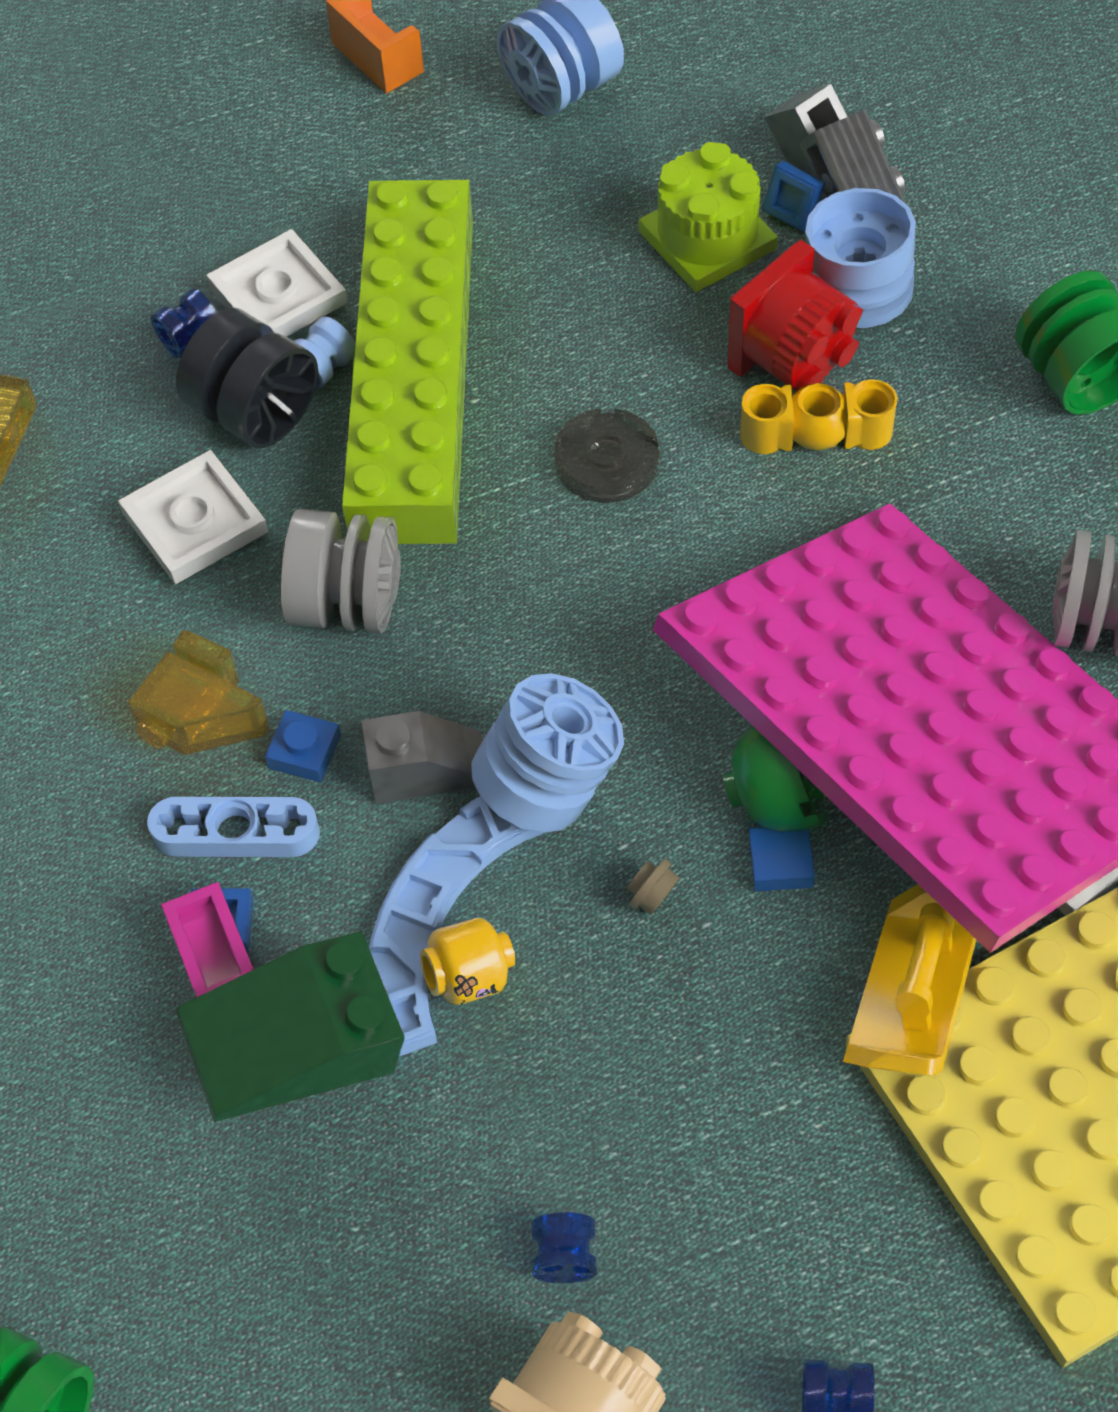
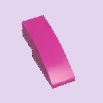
(207, 938)

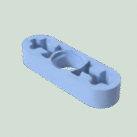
(216, 809)

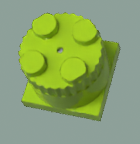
(708, 216)

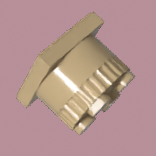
(581, 1374)

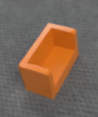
(372, 46)

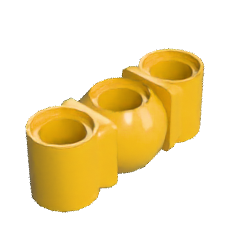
(818, 416)

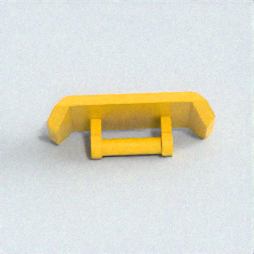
(912, 988)

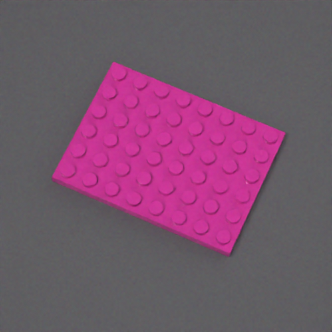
(921, 715)

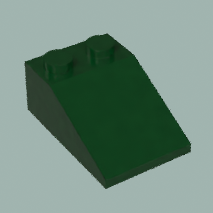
(293, 1028)

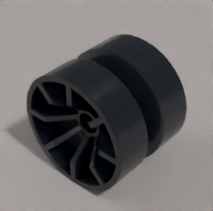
(246, 377)

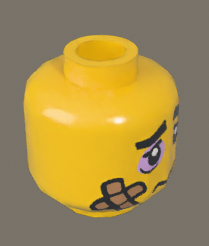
(467, 961)

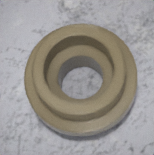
(652, 885)

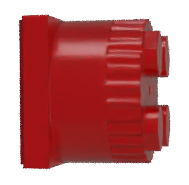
(791, 322)

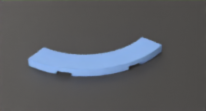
(422, 900)

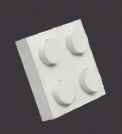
(279, 285)
(193, 516)

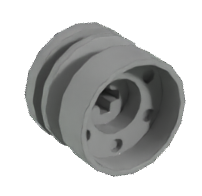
(330, 570)
(1086, 592)

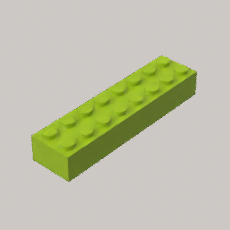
(411, 359)

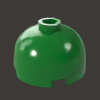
(770, 786)

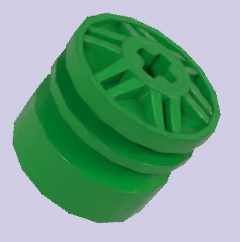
(1074, 340)

